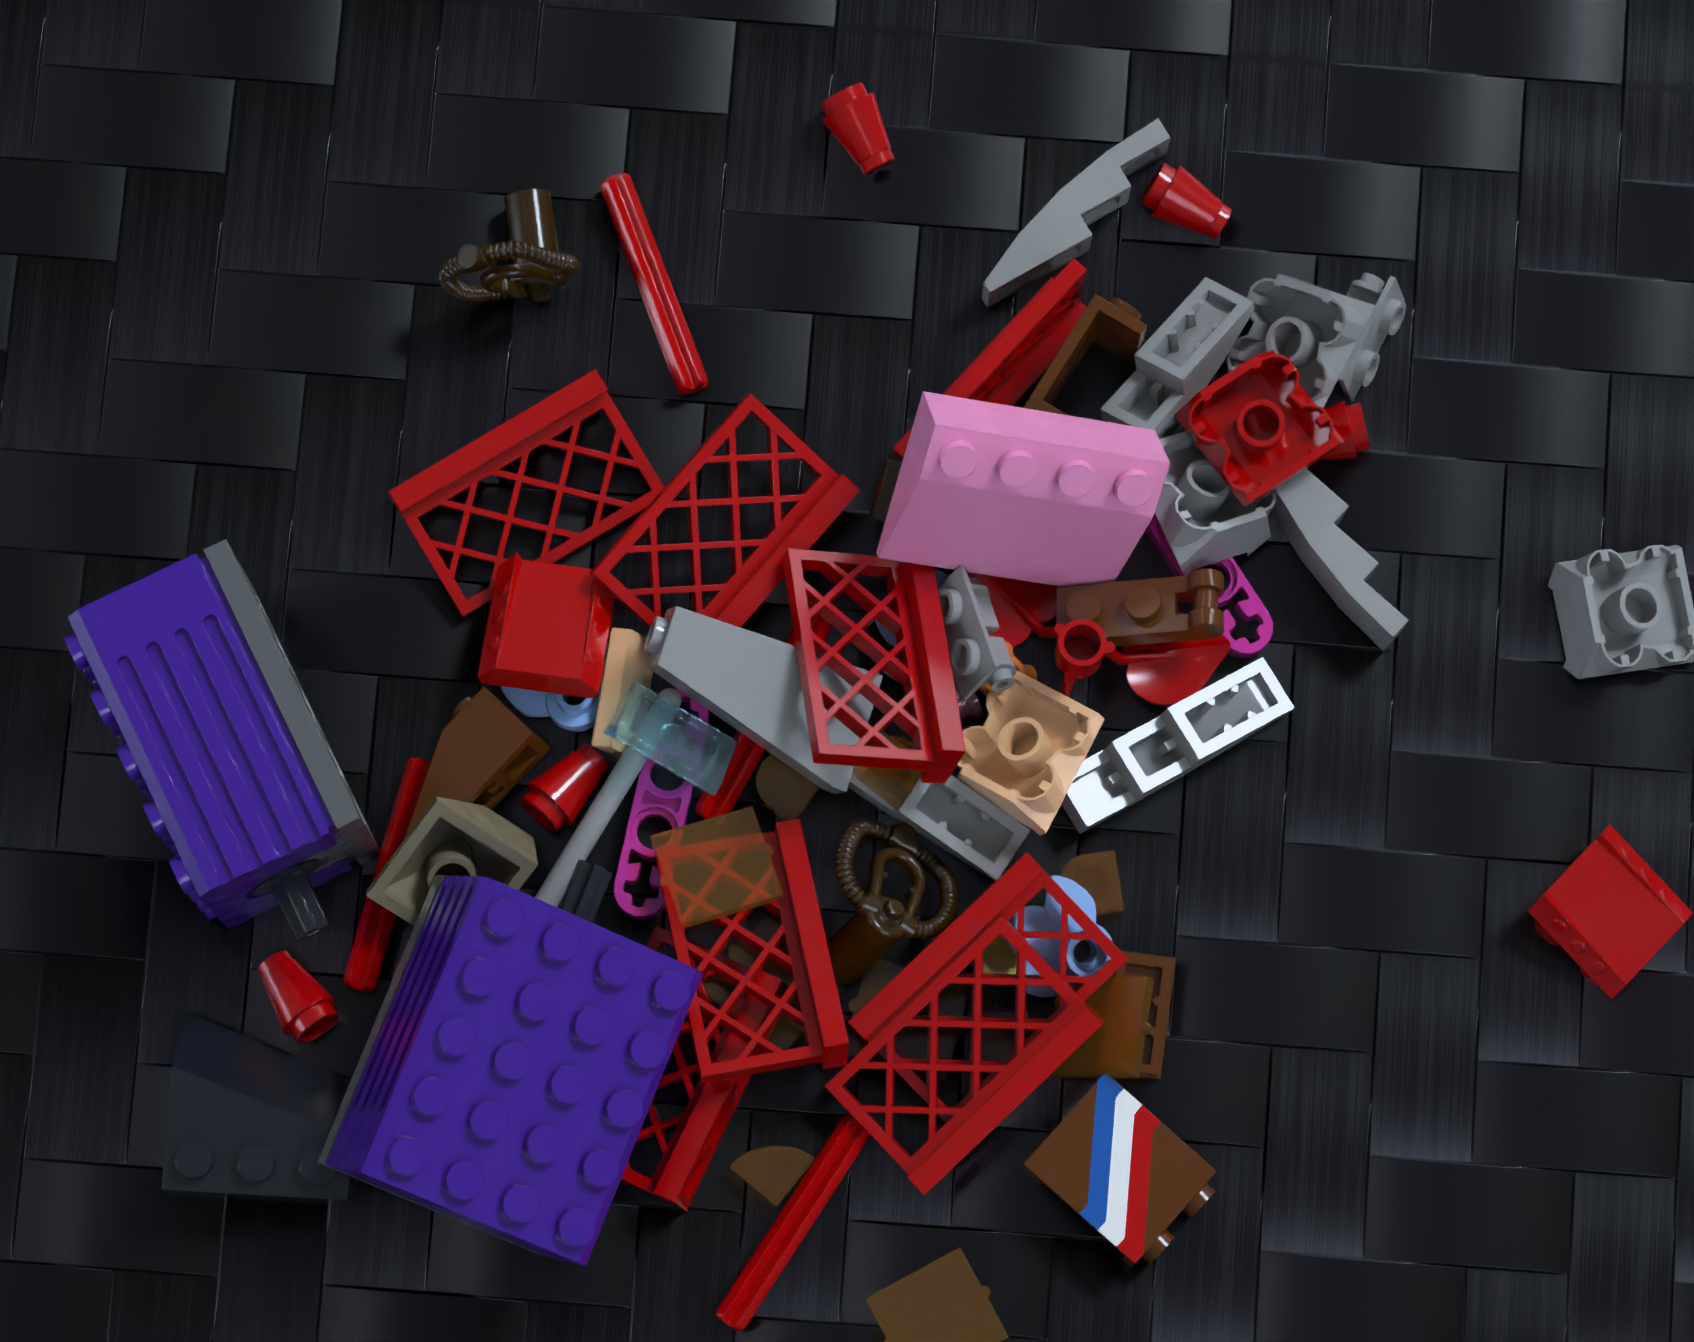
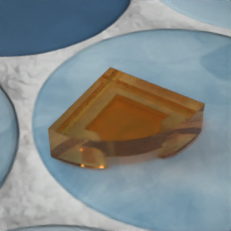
(773, 1170)

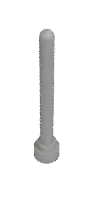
(596, 818)

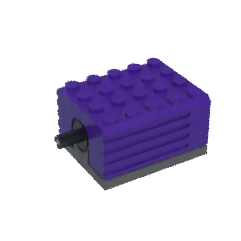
(221, 741)
(512, 1063)

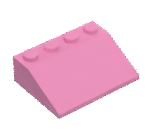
(1022, 492)

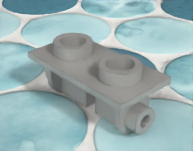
(1384, 320)
(967, 624)

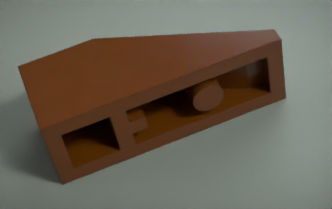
(479, 754)

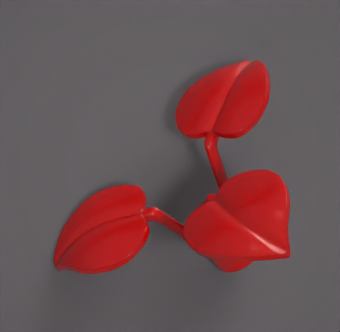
(1155, 672)

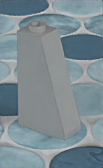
(752, 687)

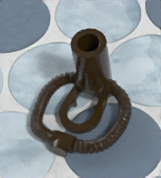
(534, 252)
(879, 919)

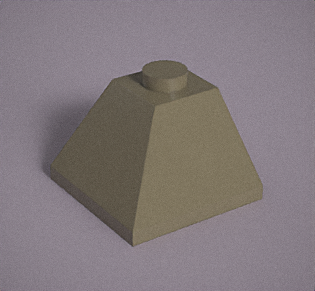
(450, 841)

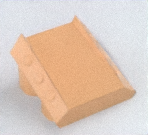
(1028, 750)

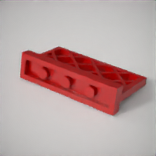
(1024, 347)
(504, 446)
(763, 567)
(921, 667)
(1003, 898)
(806, 960)
(996, 1098)
(710, 1103)

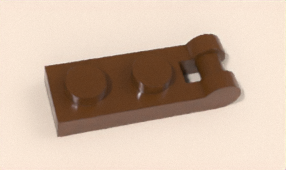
(1148, 608)

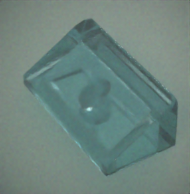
(672, 738)

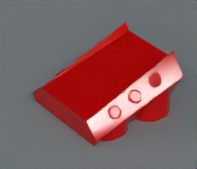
(1258, 426)
(546, 629)
(1609, 912)

